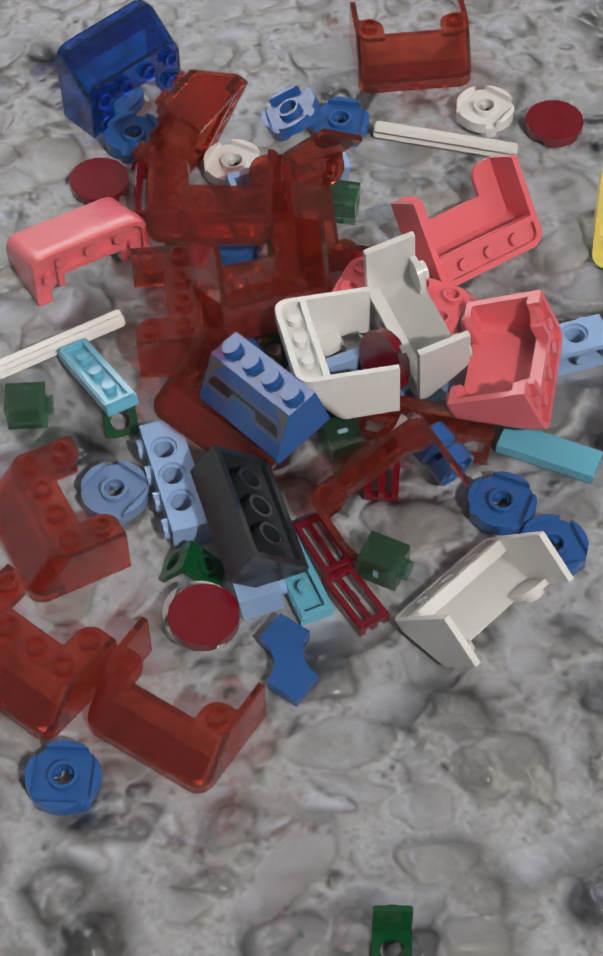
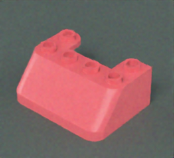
(478, 231)
(448, 299)

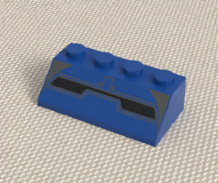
(261, 398)

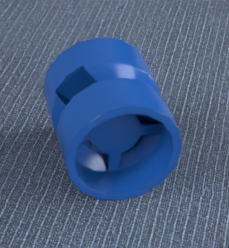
(441, 469)

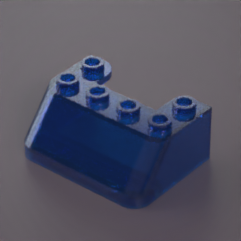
(112, 62)

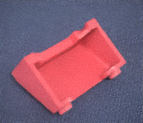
(72, 241)
(512, 362)

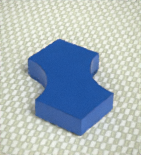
(291, 674)

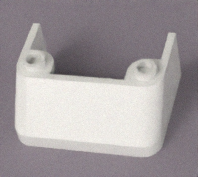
(406, 309)
(312, 329)
(478, 591)

